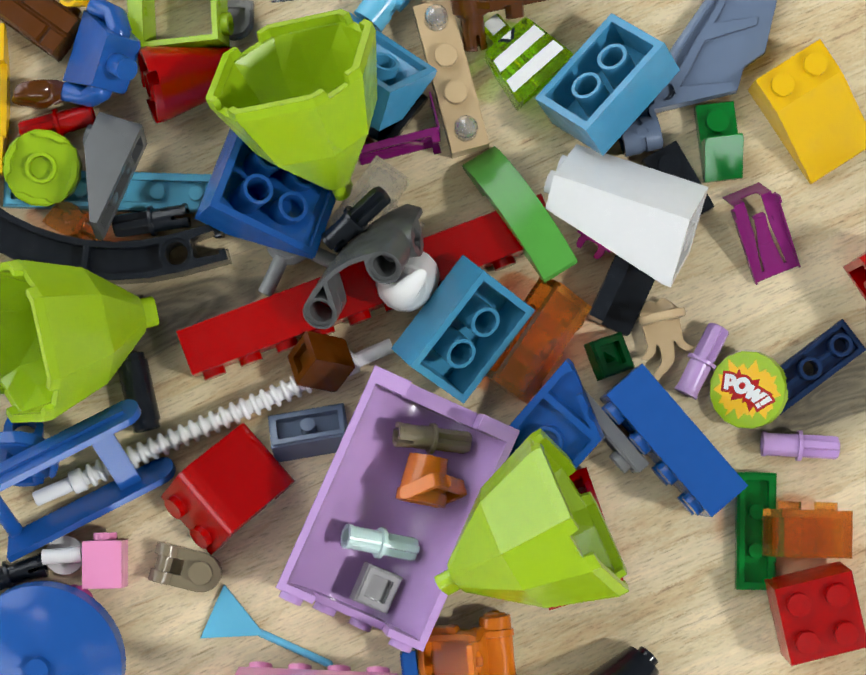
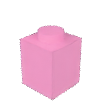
(104, 562)

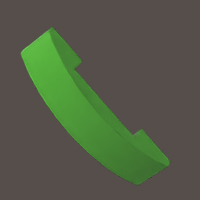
(521, 212)

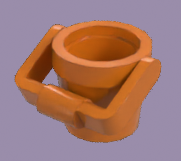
(427, 482)

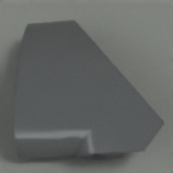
(390, 237)

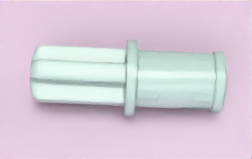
(379, 542)

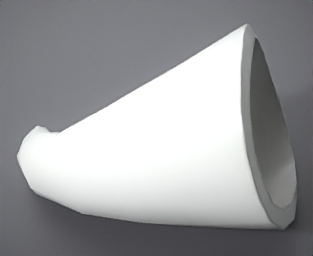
(413, 286)

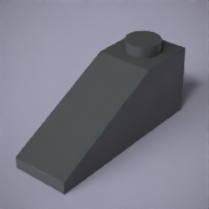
(111, 157)

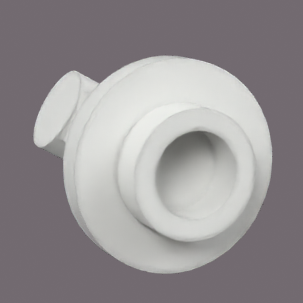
(63, 555)

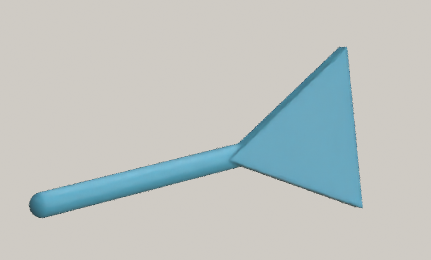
(232, 620)

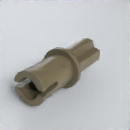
(431, 438)

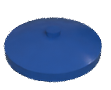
(57, 632)

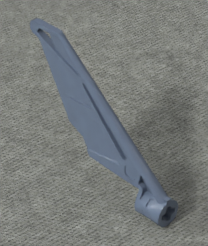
(711, 60)

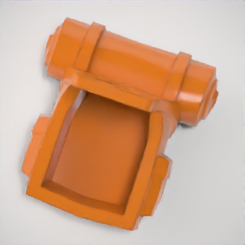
(470, 651)

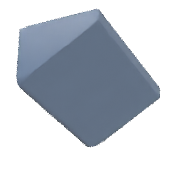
(307, 432)

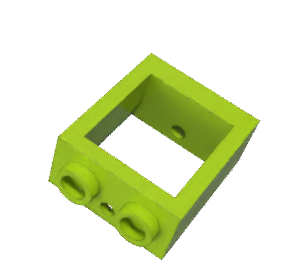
(143, 25)

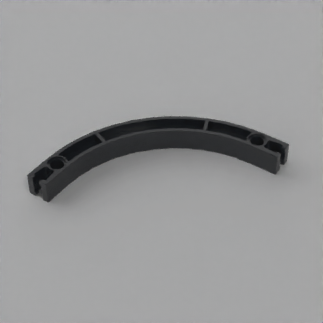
(115, 261)

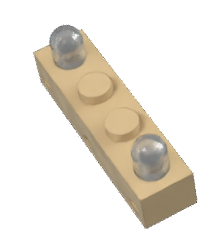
(453, 79)

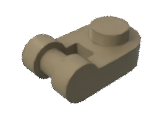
(199, 572)

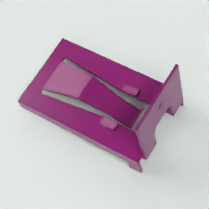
(408, 143)
(768, 252)

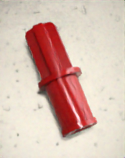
(60, 121)

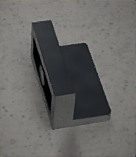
(620, 297)

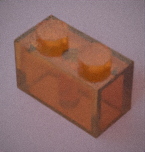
(807, 533)

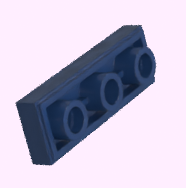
(827, 355)

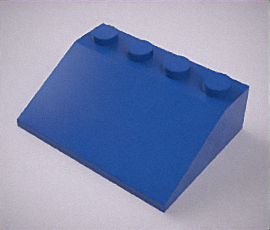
(264, 202)

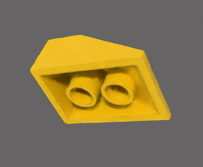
(812, 111)

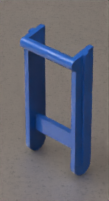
(127, 484)

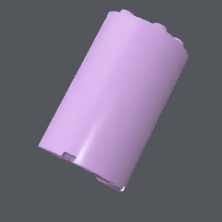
(363, 491)

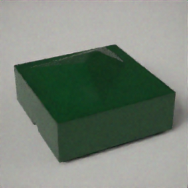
(609, 356)

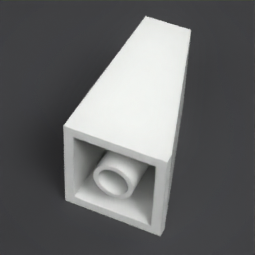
(628, 209)

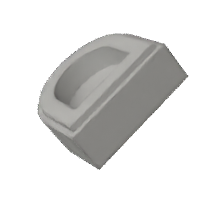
(243, 18)

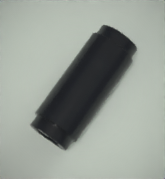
(138, 386)

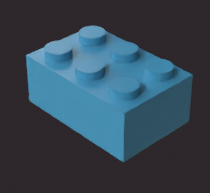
(607, 83)
(462, 329)

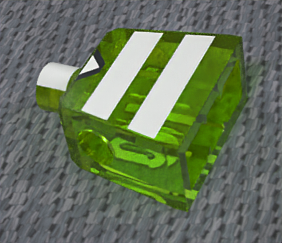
(523, 58)

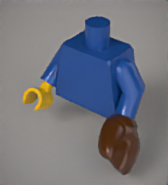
(98, 64)

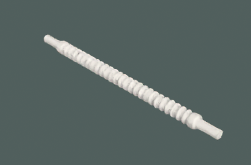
(79, 480)

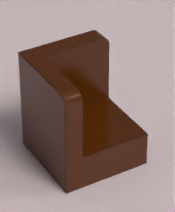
(321, 361)

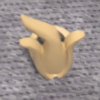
(662, 328)

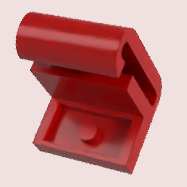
(225, 488)

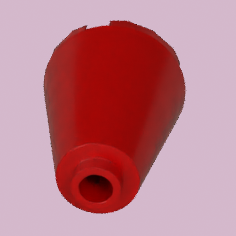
(177, 77)

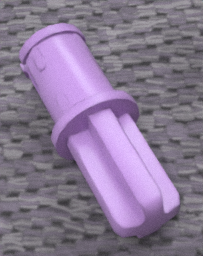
(702, 360)
(799, 445)

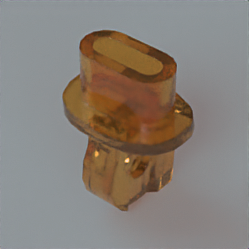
(70, 221)

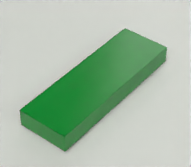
(750, 564)

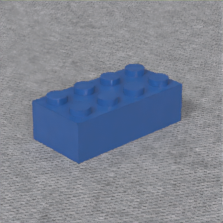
(673, 442)

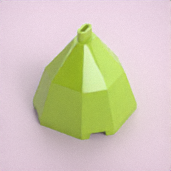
(303, 95)
(62, 335)
(535, 536)

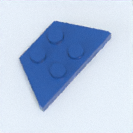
(563, 414)

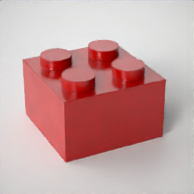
(816, 613)

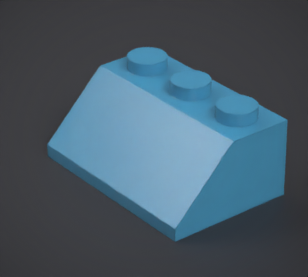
(399, 80)

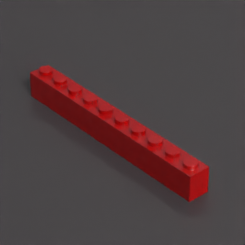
(279, 318)

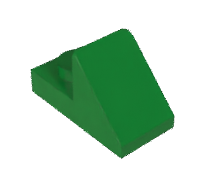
(719, 142)

